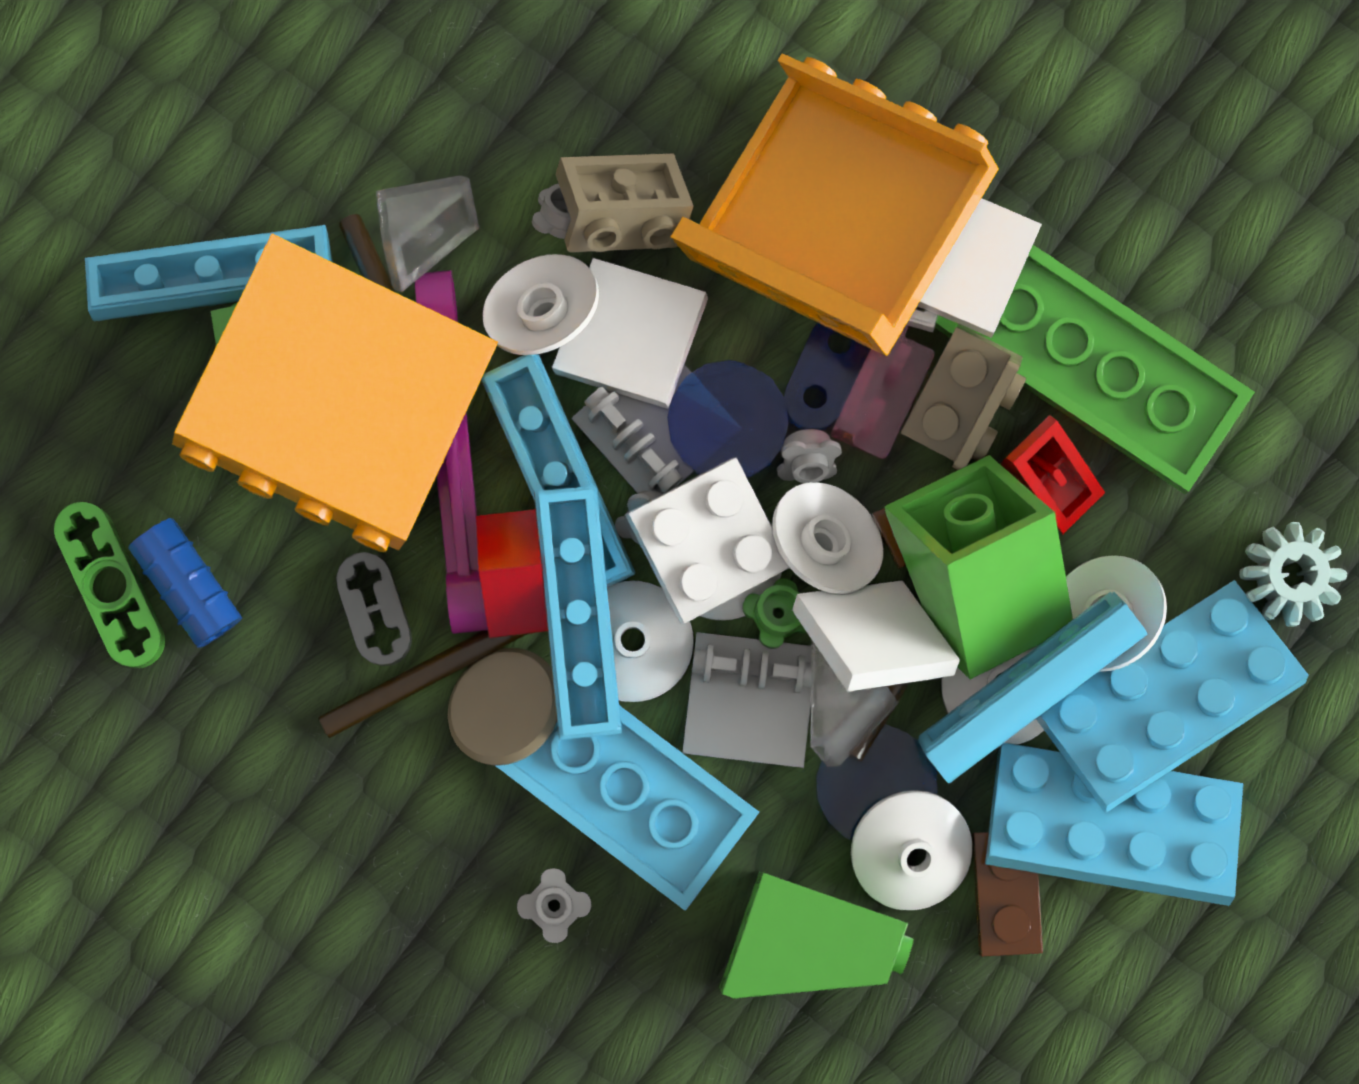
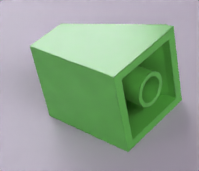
(983, 563)
(810, 943)

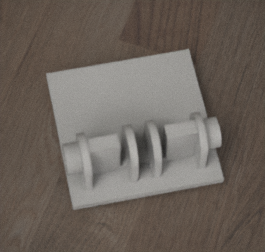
(634, 439)
(749, 701)

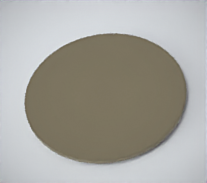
(503, 707)

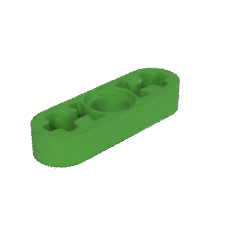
(104, 538)

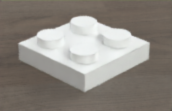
(707, 540)

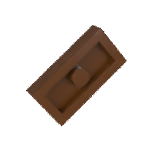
(1005, 906)

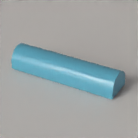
(184, 273)
(547, 444)
(577, 612)
(1031, 686)

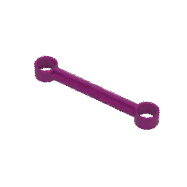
(456, 490)

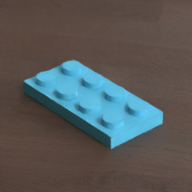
(1185, 693)
(640, 803)
(1163, 840)

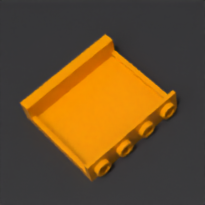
(842, 204)
(333, 395)

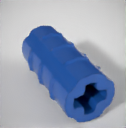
(185, 582)

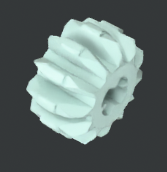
(1302, 597)

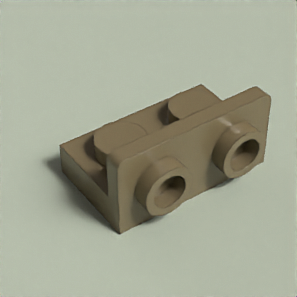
(622, 201)
(963, 397)

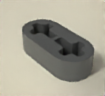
(360, 614)

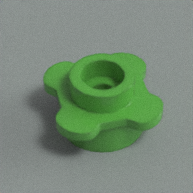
(761, 607)

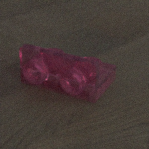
(883, 396)

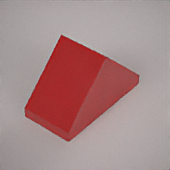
(1055, 473)
(511, 573)

